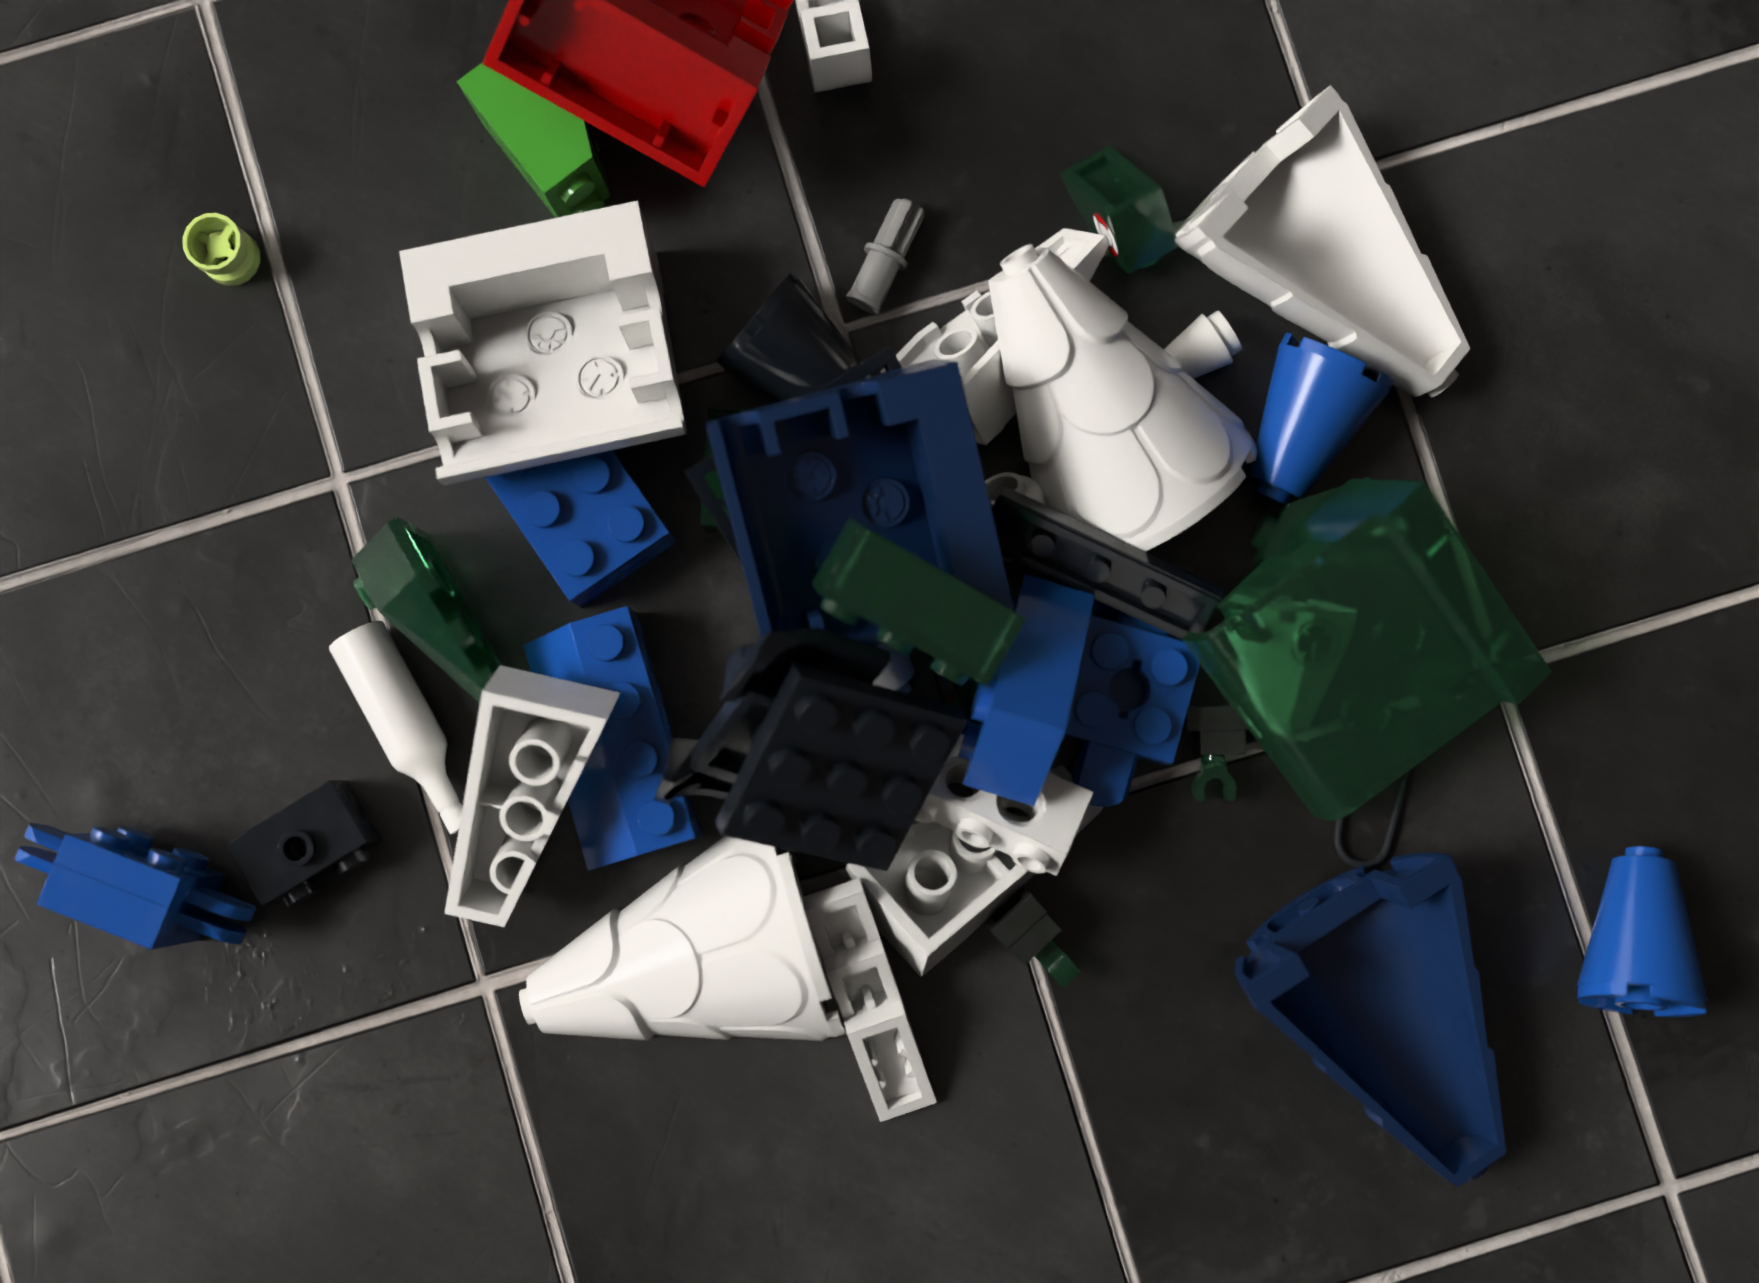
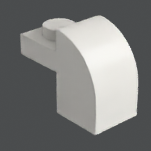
(834, 43)

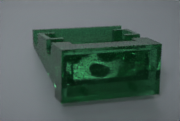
(1366, 645)

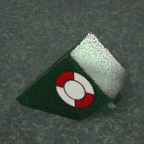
(1123, 207)

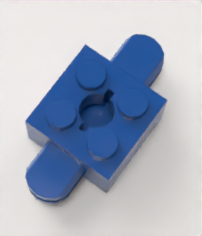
(1127, 703)
(132, 887)

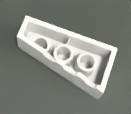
(521, 771)

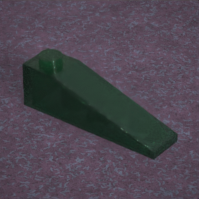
(419, 596)

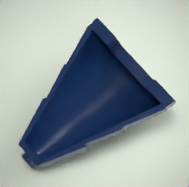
(1388, 1005)

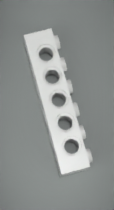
(981, 822)

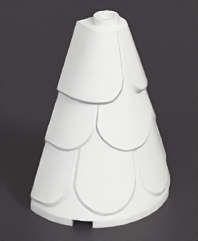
(1330, 249)
(1106, 410)
(698, 956)

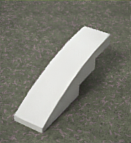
(869, 999)

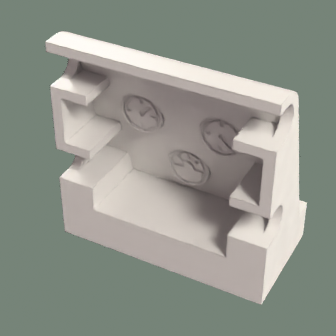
(543, 342)

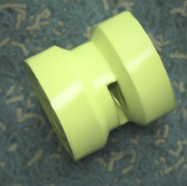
(210, 240)

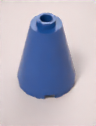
(1310, 415)
(1643, 942)

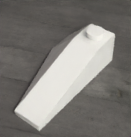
(974, 341)
(943, 888)

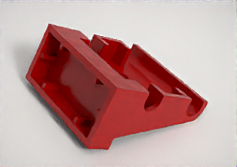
(645, 71)

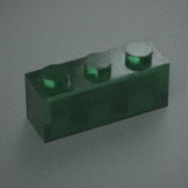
(916, 605)

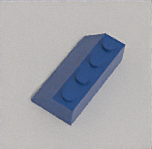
(619, 782)

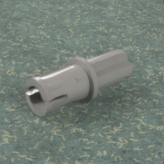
(886, 256)

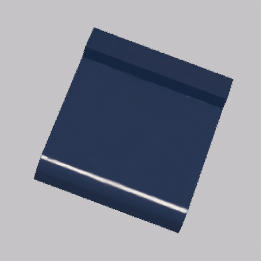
(871, 450)

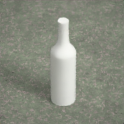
(398, 713)

